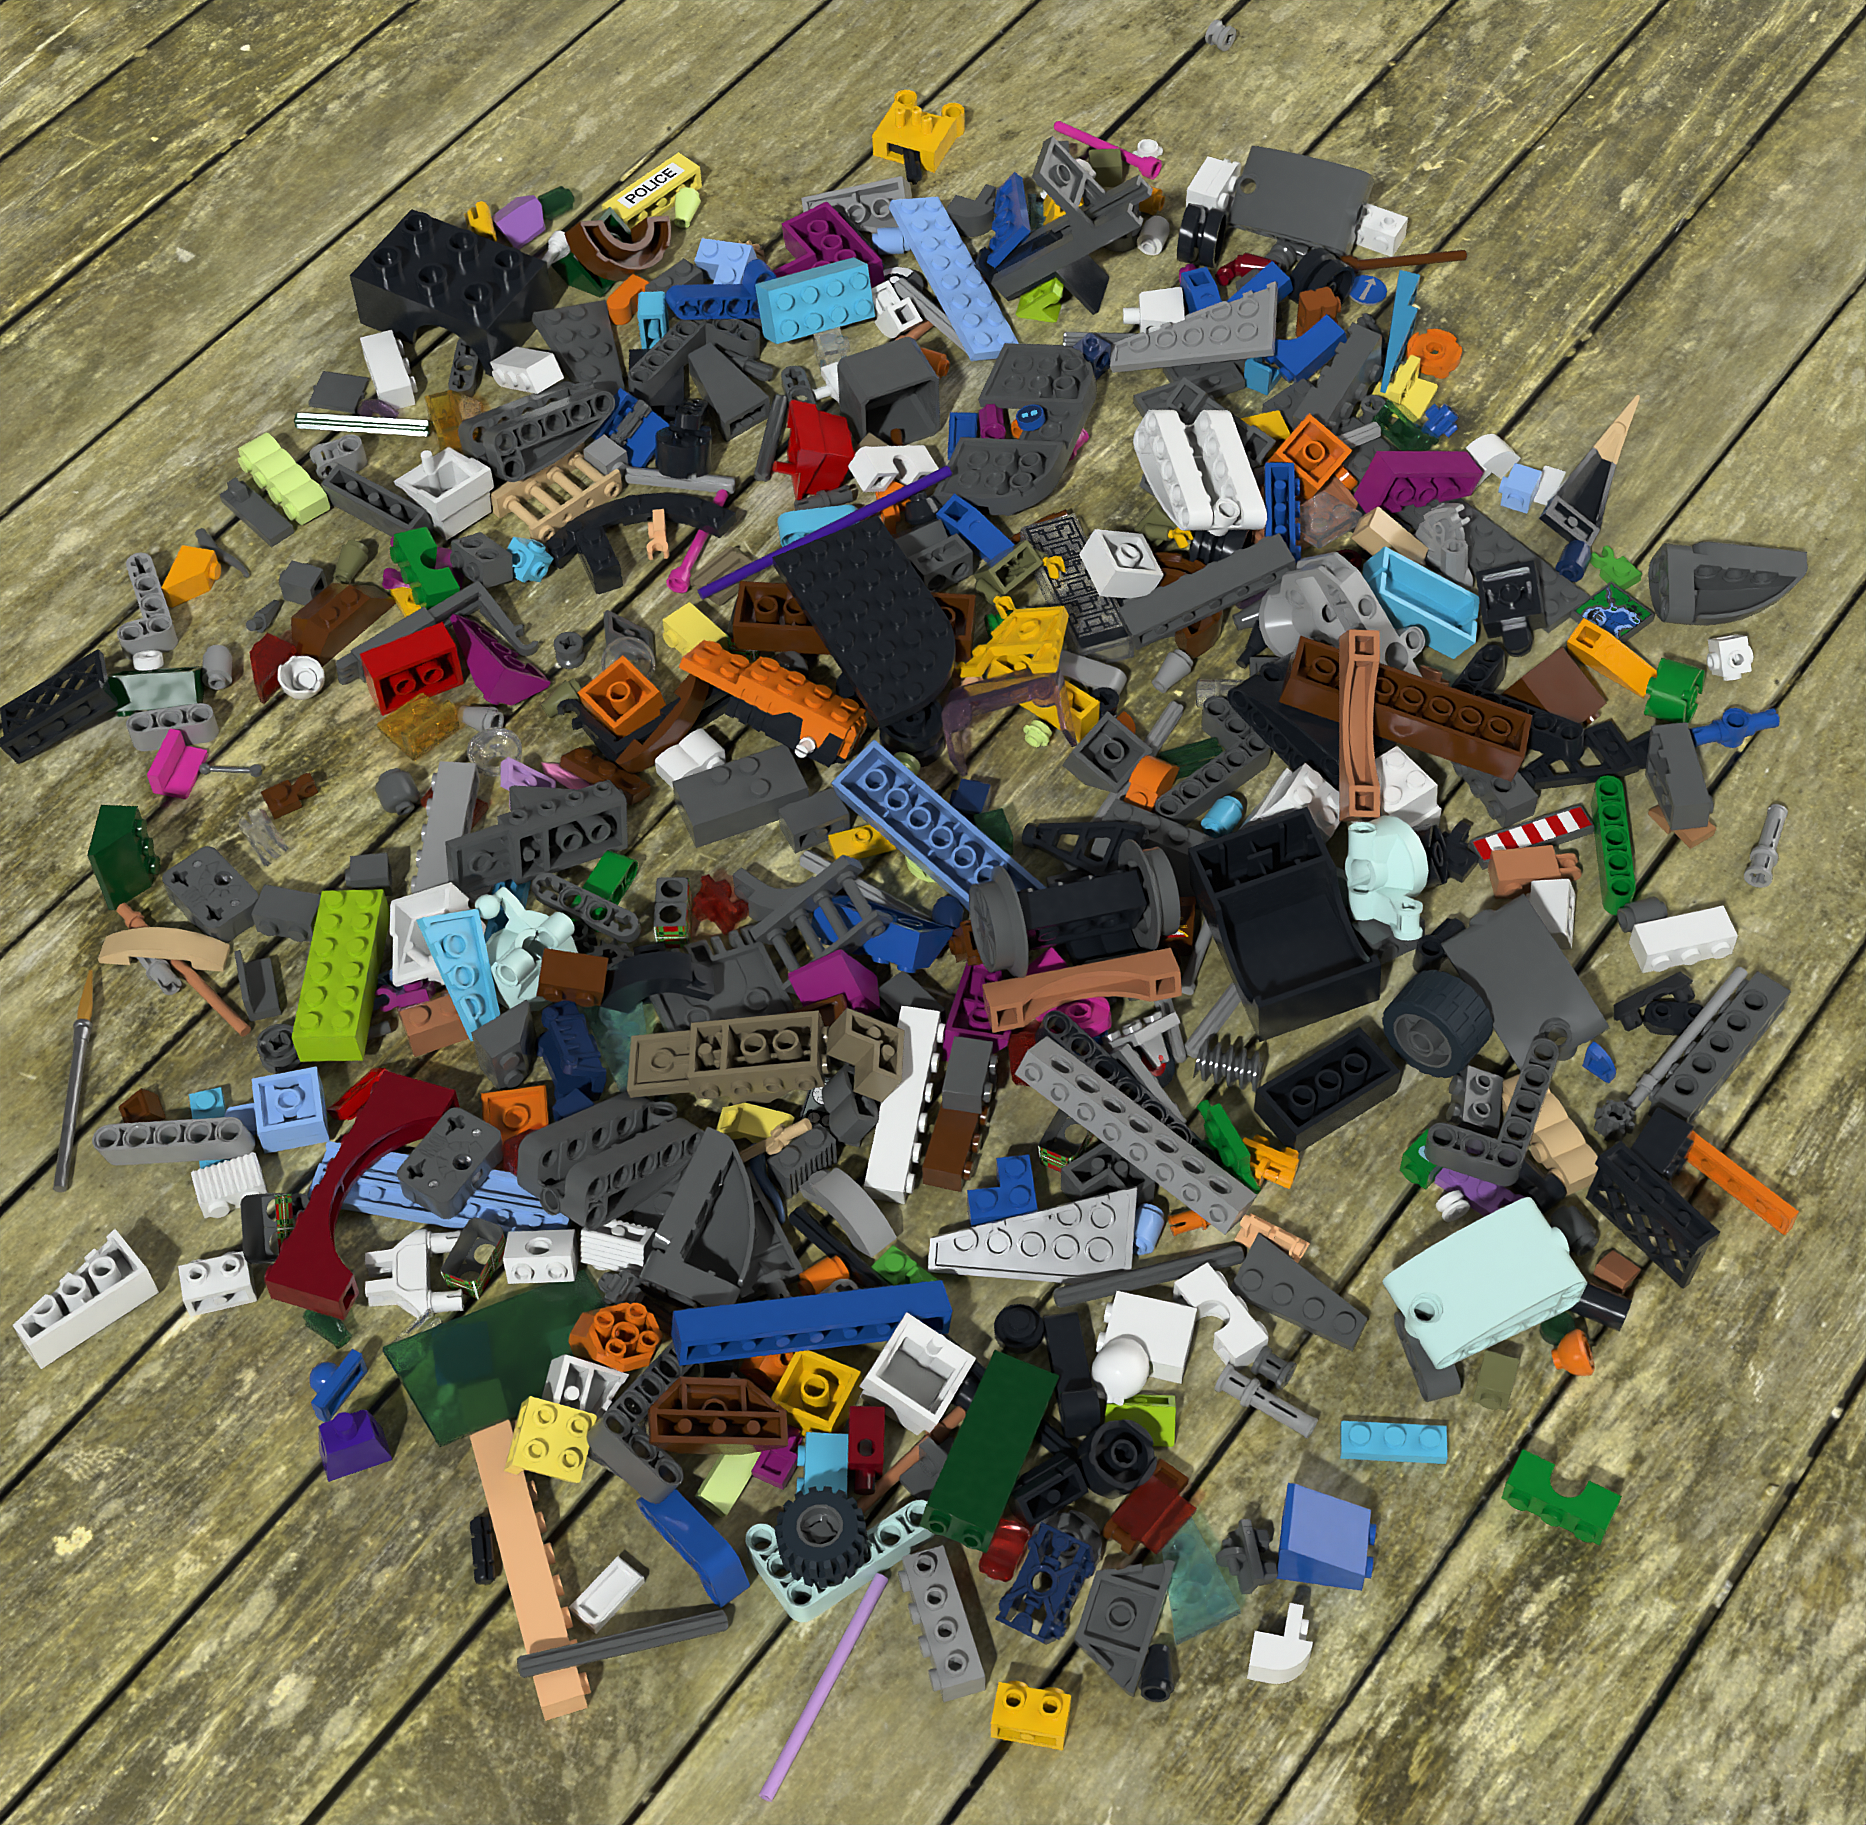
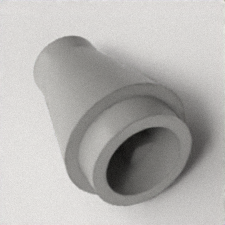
(1174, 668)
(480, 717)

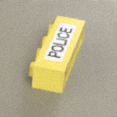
(655, 191)

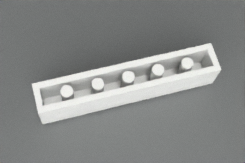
(903, 1110)

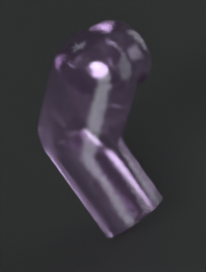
(377, 406)

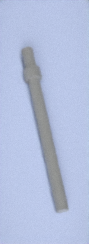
(1649, 1081)

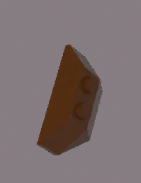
(336, 619)
(716, 1418)

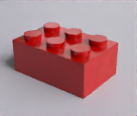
(411, 666)

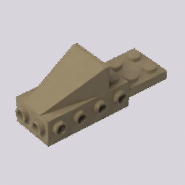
(736, 1058)

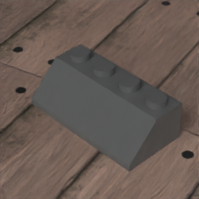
(1164, 833)

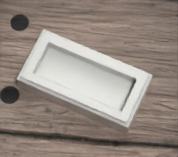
(606, 1594)

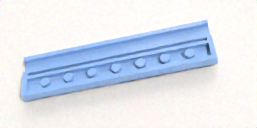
(496, 1200)

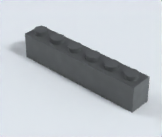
(1206, 591)

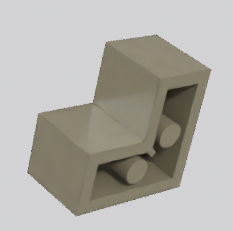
(872, 1048)

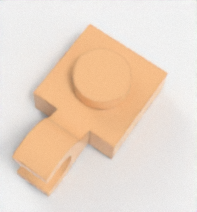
(658, 533)

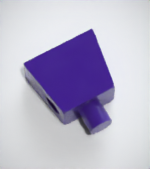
(351, 1444)

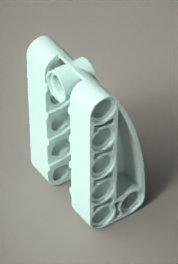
(1486, 1283)

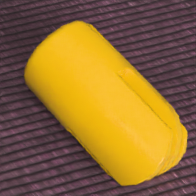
(480, 222)

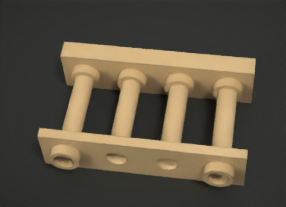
(513, 494)

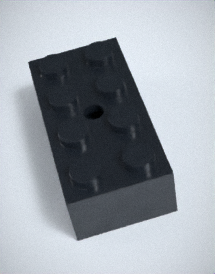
(1326, 1090)

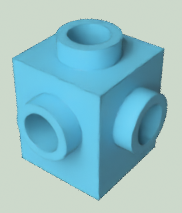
(529, 559)

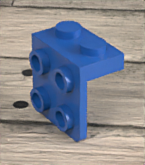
(641, 444)

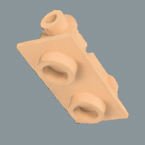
(1285, 1241)

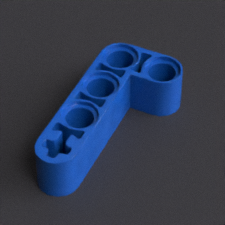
(689, 300)
(698, 1545)

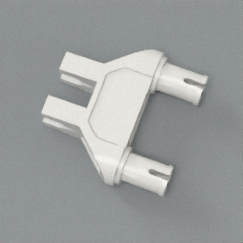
(410, 1274)

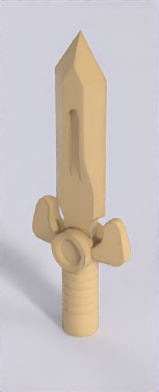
(779, 1138)

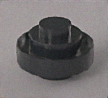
(1018, 1328)

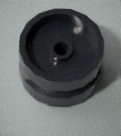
(1201, 235)
(1321, 270)
(917, 735)

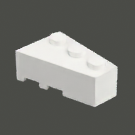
(582, 1384)

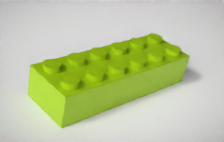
(341, 976)

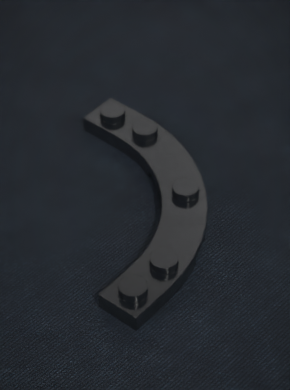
(636, 509)

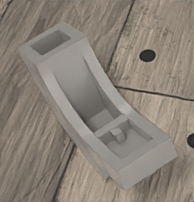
(850, 1208)

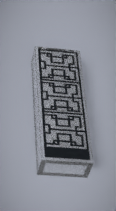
(1093, 620)

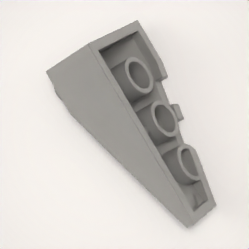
(865, 204)

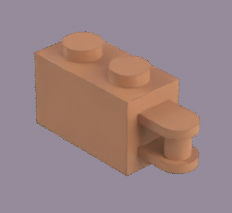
(1516, 868)

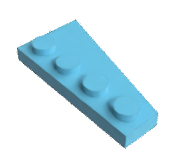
(464, 965)

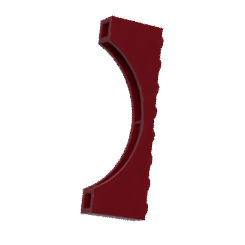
(308, 1266)

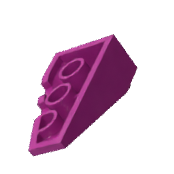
(495, 666)
(968, 1011)

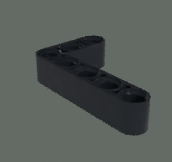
(1547, 732)

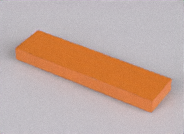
(1741, 1185)

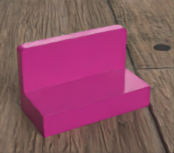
(175, 766)

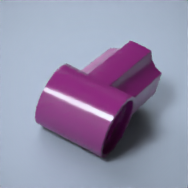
(992, 422)

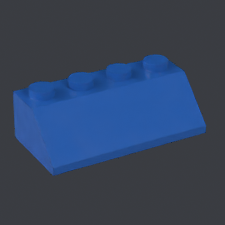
(905, 942)

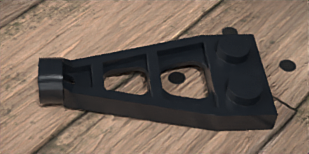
(1607, 746)
(1047, 835)

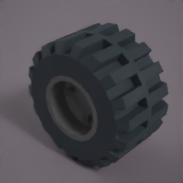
(821, 1536)

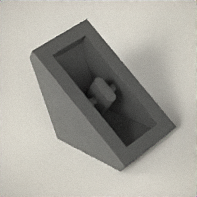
(617, 626)

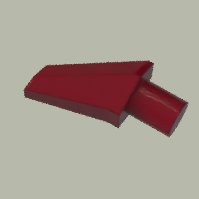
(1225, 273)

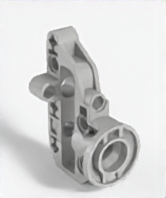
(1325, 601)

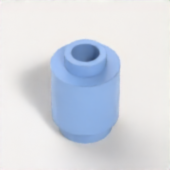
(889, 241)
(1147, 1228)

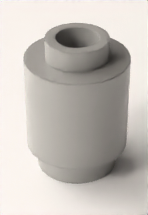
(217, 667)

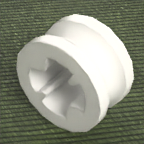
(1452, 1206)

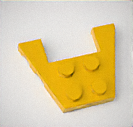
(1023, 632)

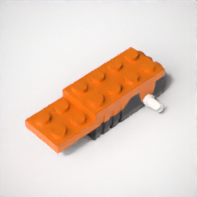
(781, 703)

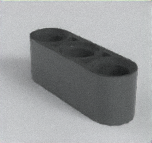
(1432, 1382)

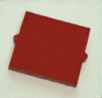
(1154, 1514)

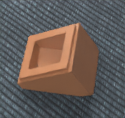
(1616, 1271)

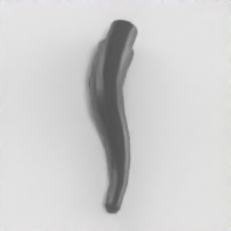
(206, 542)

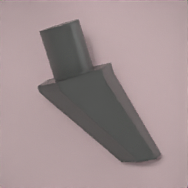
(263, 617)

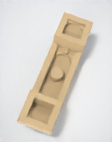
(165, 943)

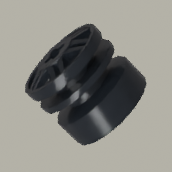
(1211, 548)

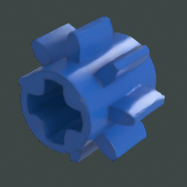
(1441, 420)

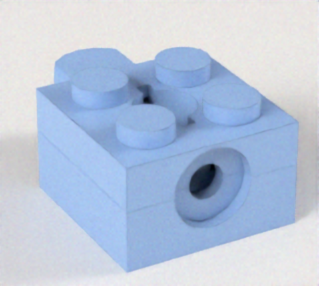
(281, 1098)

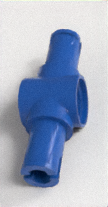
(1734, 727)

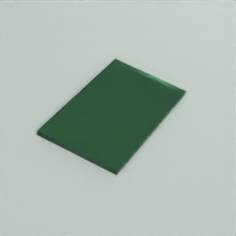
(490, 1360)

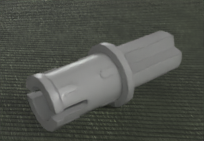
(160, 972)

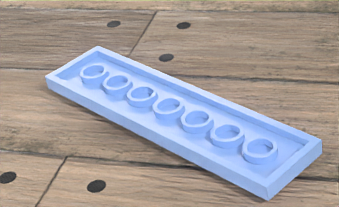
(953, 276)

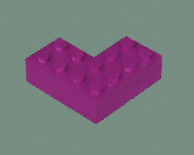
(825, 238)

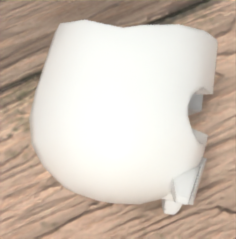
(1120, 1370)

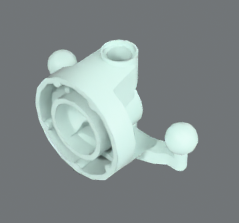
(518, 948)

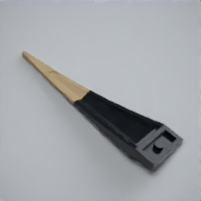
(1580, 501)

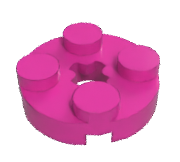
(1089, 1014)

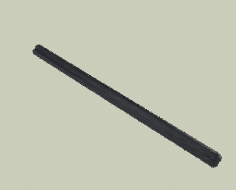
(868, 1278)

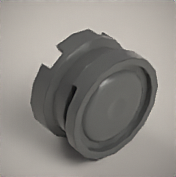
(277, 1049)

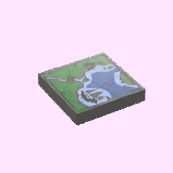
(1614, 612)

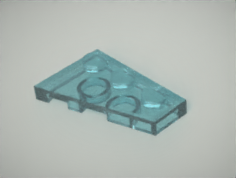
(1197, 1588)

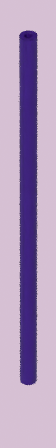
(835, 526)

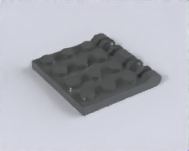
(743, 984)

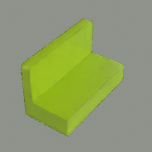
(1152, 1412)

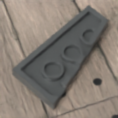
(1290, 1292)

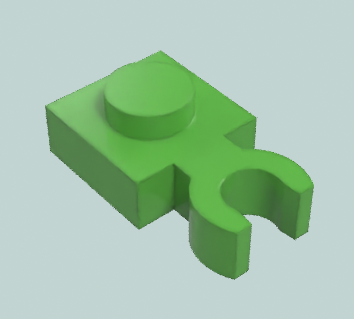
(1618, 570)

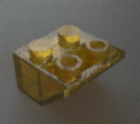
(447, 412)

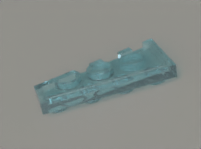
(613, 1034)

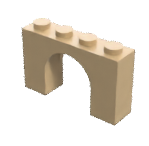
(1380, 530)

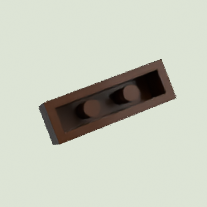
(952, 1146)

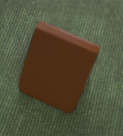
(142, 1107)

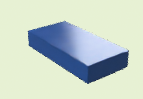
(961, 426)

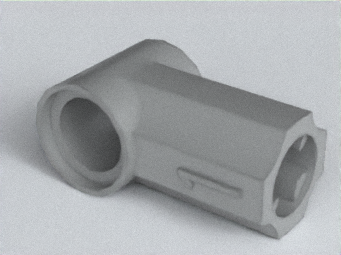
(1455, 563)

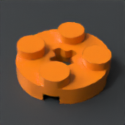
(1435, 364)

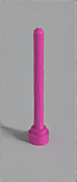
(1147, 166)
(679, 578)

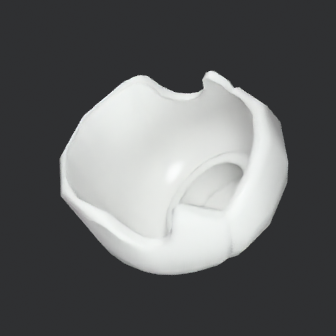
(301, 677)

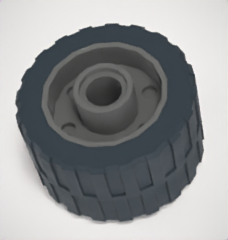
(1437, 1023)

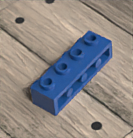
(1280, 504)

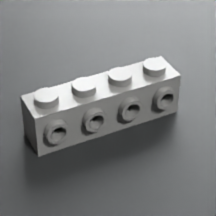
(943, 1624)

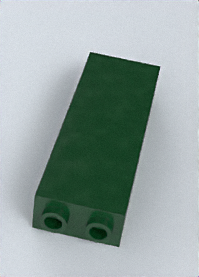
(989, 1452)

